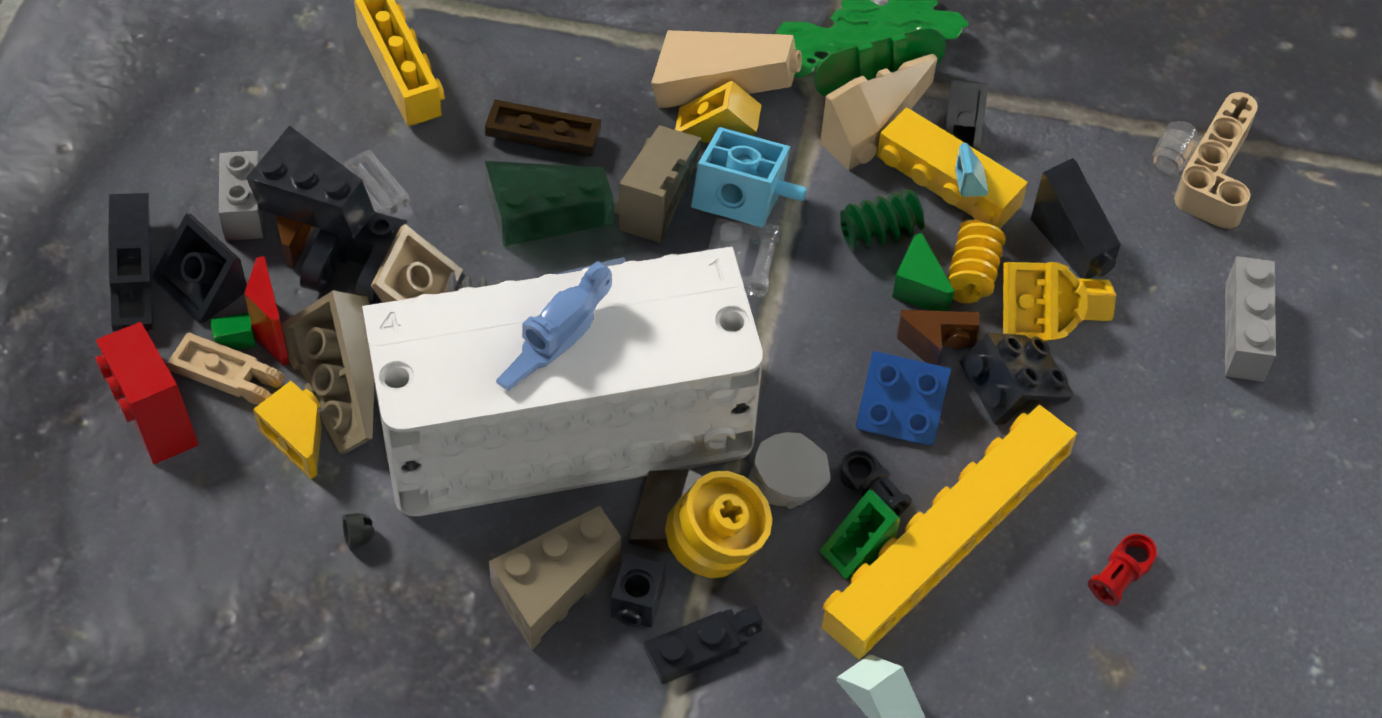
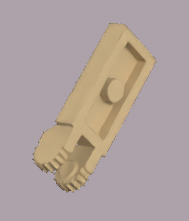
(223, 368)

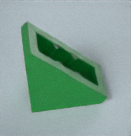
(922, 280)
(861, 535)

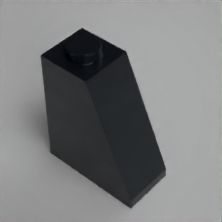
(1075, 221)

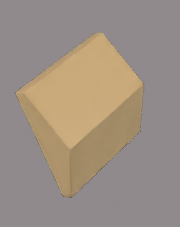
(412, 269)

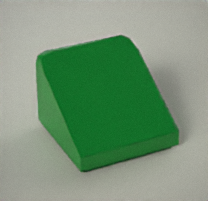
(233, 331)

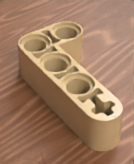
(1203, 185)

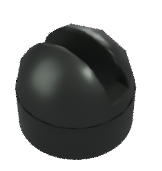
(357, 529)

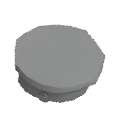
(789, 469)

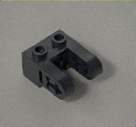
(366, 248)

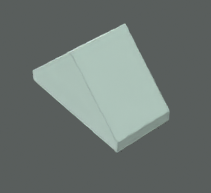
(880, 689)

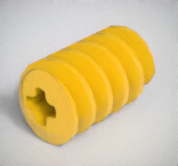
(975, 261)

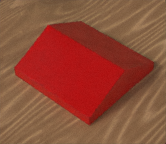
(264, 312)

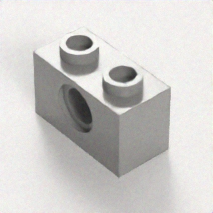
(237, 205)

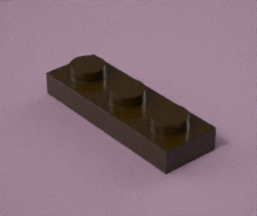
(543, 127)

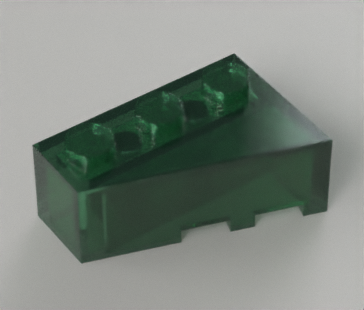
(546, 199)

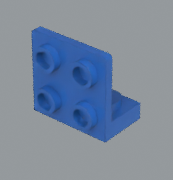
(903, 398)

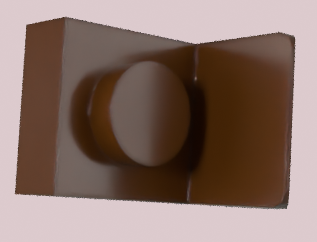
(930, 330)

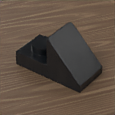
(966, 111)

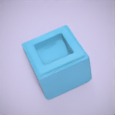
(970, 173)

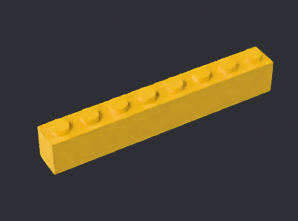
(947, 531)

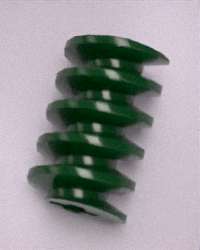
(881, 217)

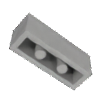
(1250, 319)

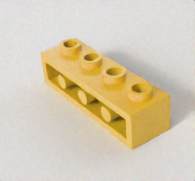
(400, 60)
(930, 158)

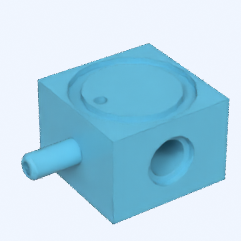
(743, 177)

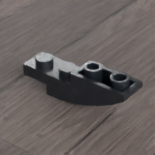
(130, 260)

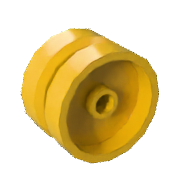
(718, 524)

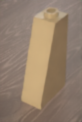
(702, 61)

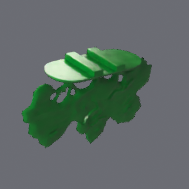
(872, 39)

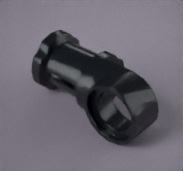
(877, 480)

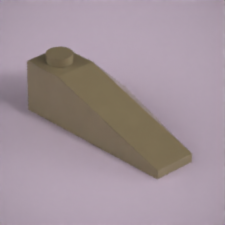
(334, 356)

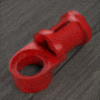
(1122, 569)

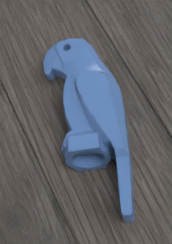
(558, 325)

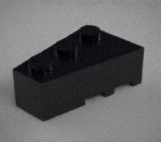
(310, 187)

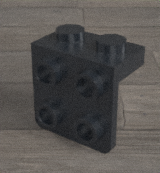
(1011, 371)

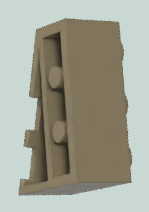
(657, 183)
(554, 571)

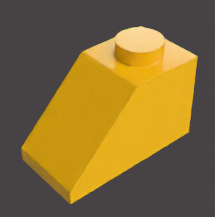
(723, 107)
(292, 425)

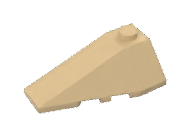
(866, 107)

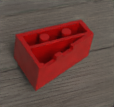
(146, 392)

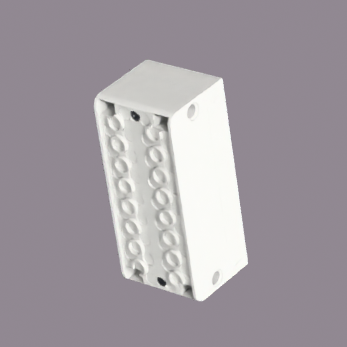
(649, 386)

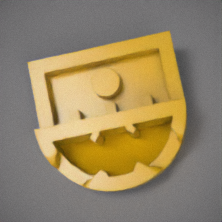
(1042, 300)

